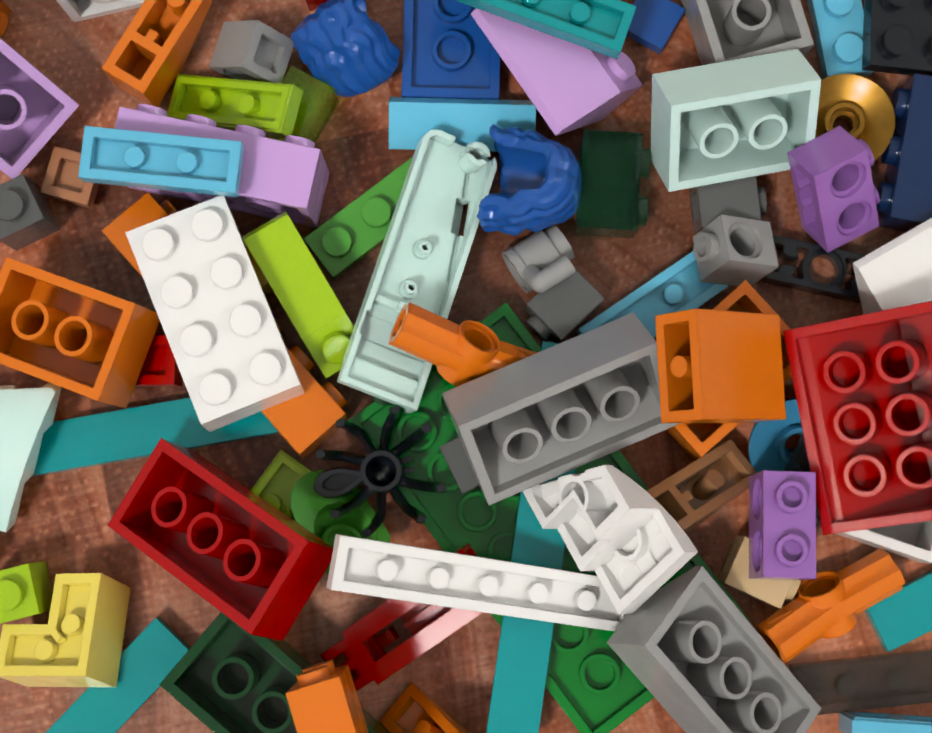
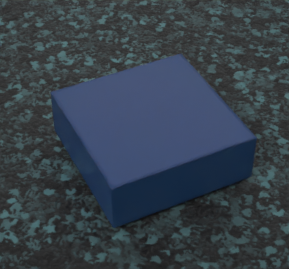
(654, 23)

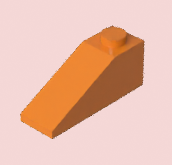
(155, 47)

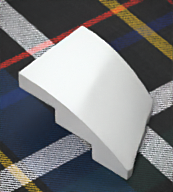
(614, 531)

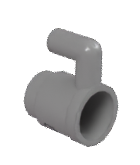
(540, 260)

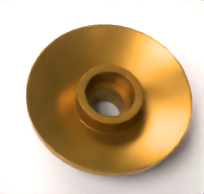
(859, 103)

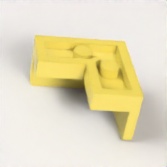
(79, 642)

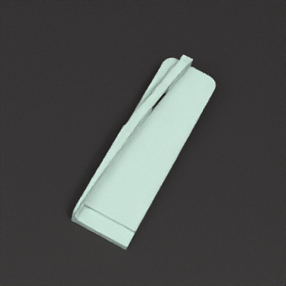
(418, 264)

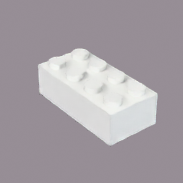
(214, 313)

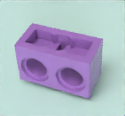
(834, 188)
(782, 525)

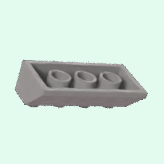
(559, 408)
(710, 662)

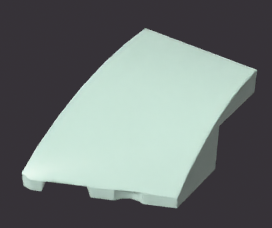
(23, 420)

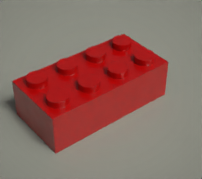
(222, 540)

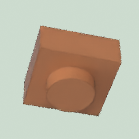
(62, 179)

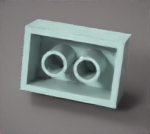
(732, 118)

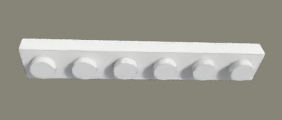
(470, 583)

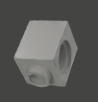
(251, 52)
(735, 251)

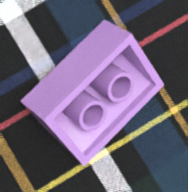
(560, 78)

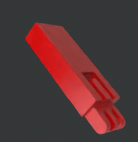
(426, 622)

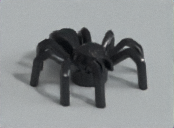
(380, 472)

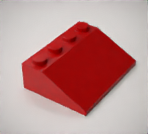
(867, 415)

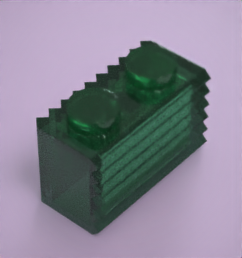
(611, 184)

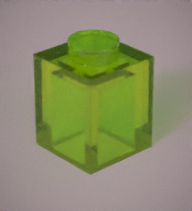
(315, 107)

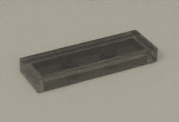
(868, 681)

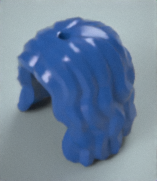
(346, 47)
(536, 180)

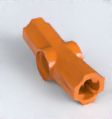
(456, 350)
(830, 604)

